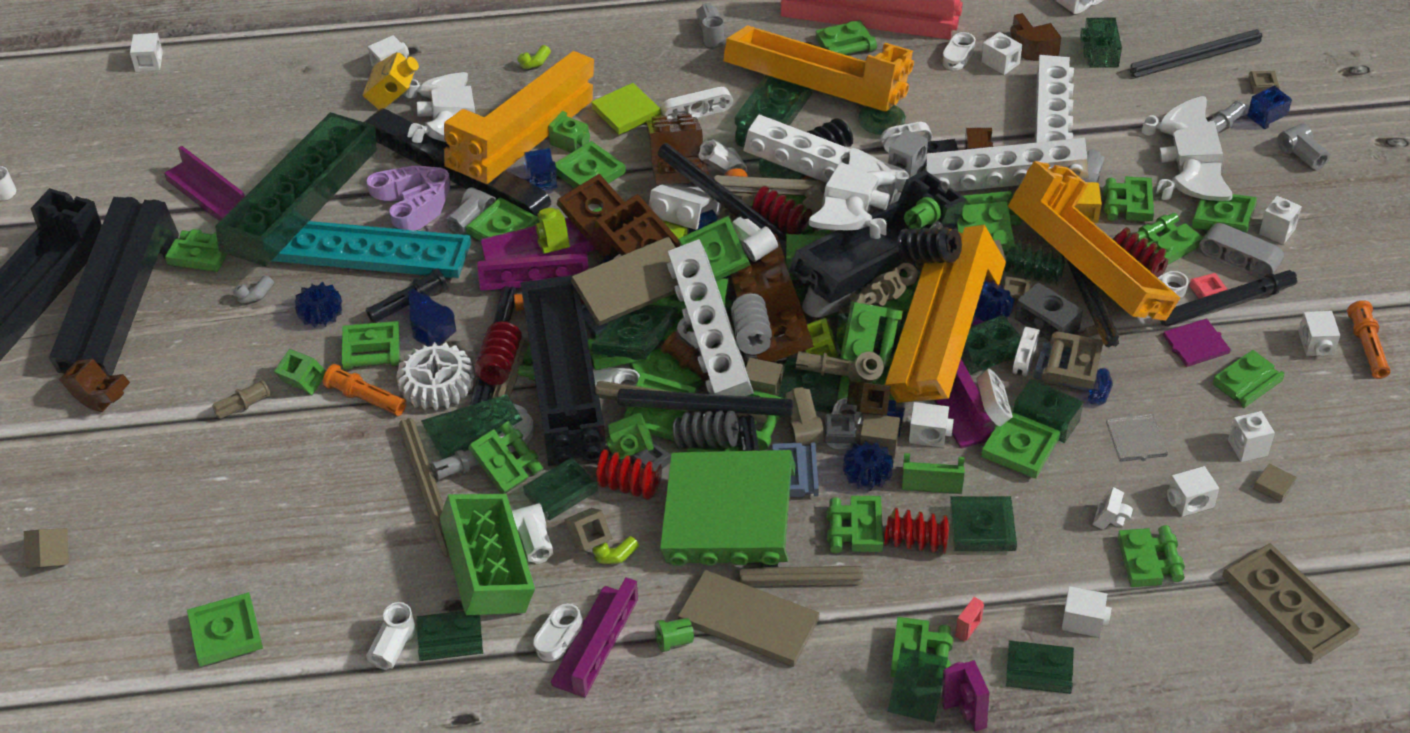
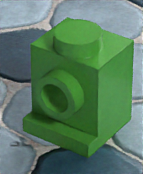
(568, 133)
(300, 371)
(629, 428)

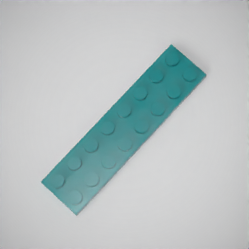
(377, 249)

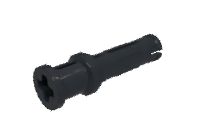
(428, 285)

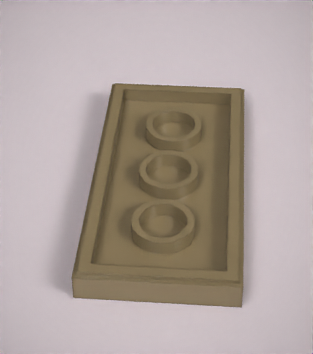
(627, 282)
(1290, 603)
(749, 617)

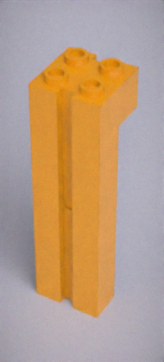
(873, 82)
(492, 143)
(1048, 205)
(941, 319)

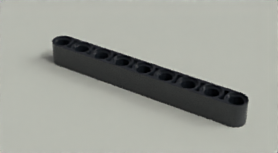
(392, 133)

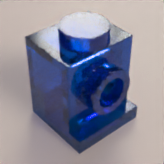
(1269, 106)

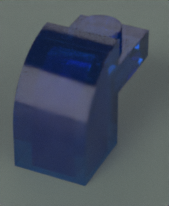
(541, 169)

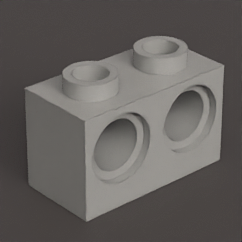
(909, 153)

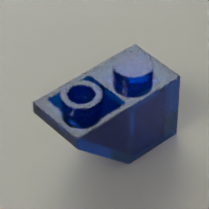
(430, 319)

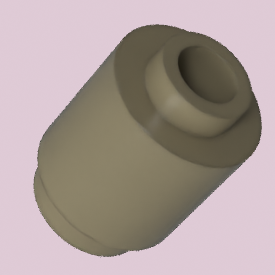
(865, 368)

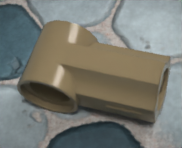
(804, 424)

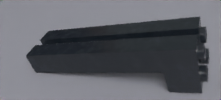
(853, 259)
(45, 261)
(113, 283)
(563, 371)

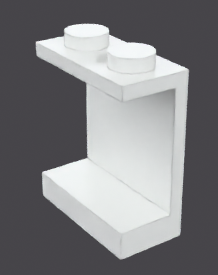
(681, 203)

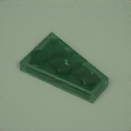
(465, 425)

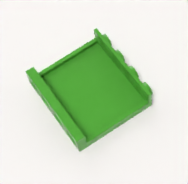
(727, 507)

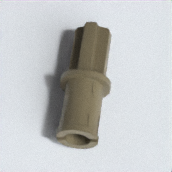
(822, 364)
(241, 399)

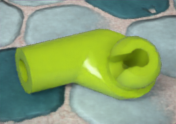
(536, 60)
(617, 555)

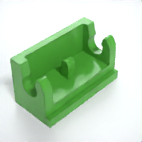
(933, 477)

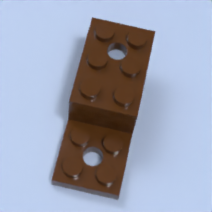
(684, 136)
(619, 225)
(784, 310)

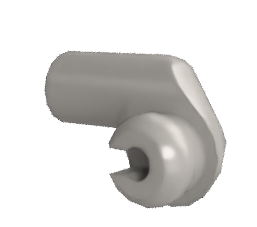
(256, 293)

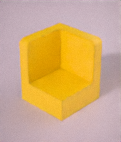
(1090, 202)

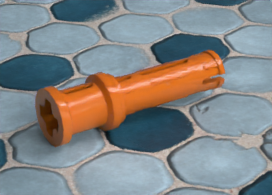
(1366, 329)
(354, 386)

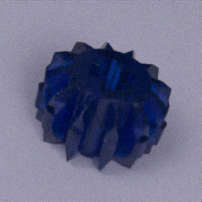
(993, 302)
(318, 304)
(868, 465)

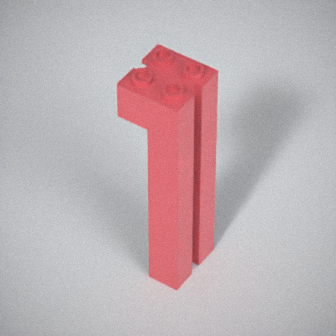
(912, 17)

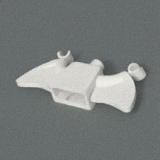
(447, 98)
(1194, 149)
(854, 191)

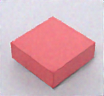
(1207, 285)
(969, 619)

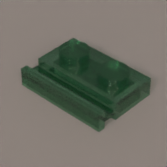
(560, 488)
(449, 635)
(1039, 667)
(917, 684)

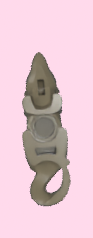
(886, 286)

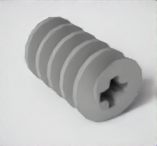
(751, 324)

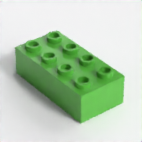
(486, 554)

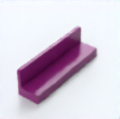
(204, 185)
(524, 244)
(510, 272)
(966, 407)
(596, 638)

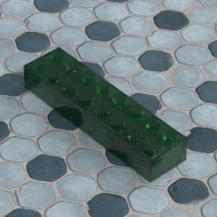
(296, 189)

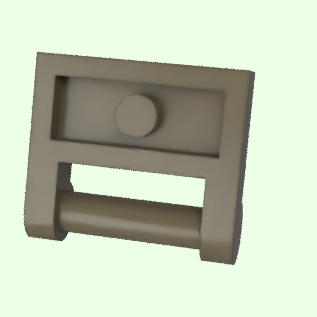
(1082, 362)

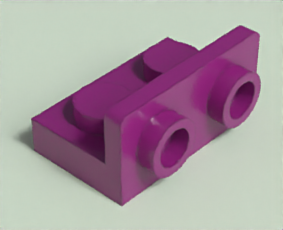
(967, 689)

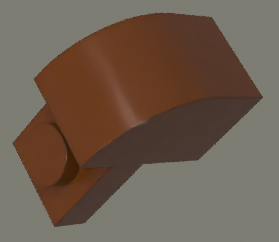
(1035, 40)
(92, 386)

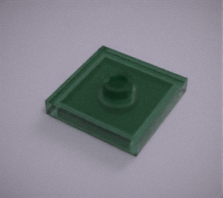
(823, 389)
(983, 523)

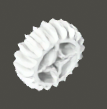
(435, 376)

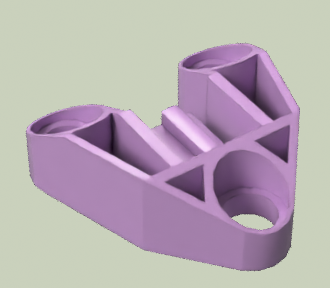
(419, 190)

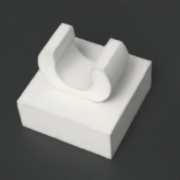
(1112, 510)

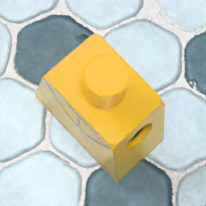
(389, 79)

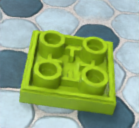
(625, 108)

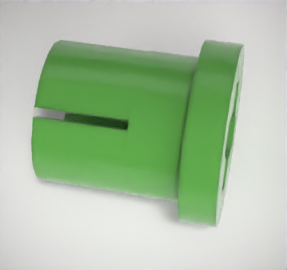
(923, 213)
(673, 633)

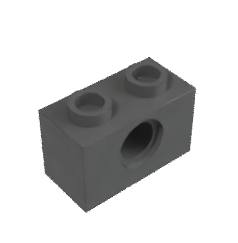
(1048, 312)

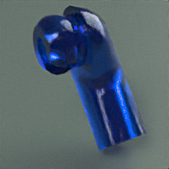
(1105, 384)

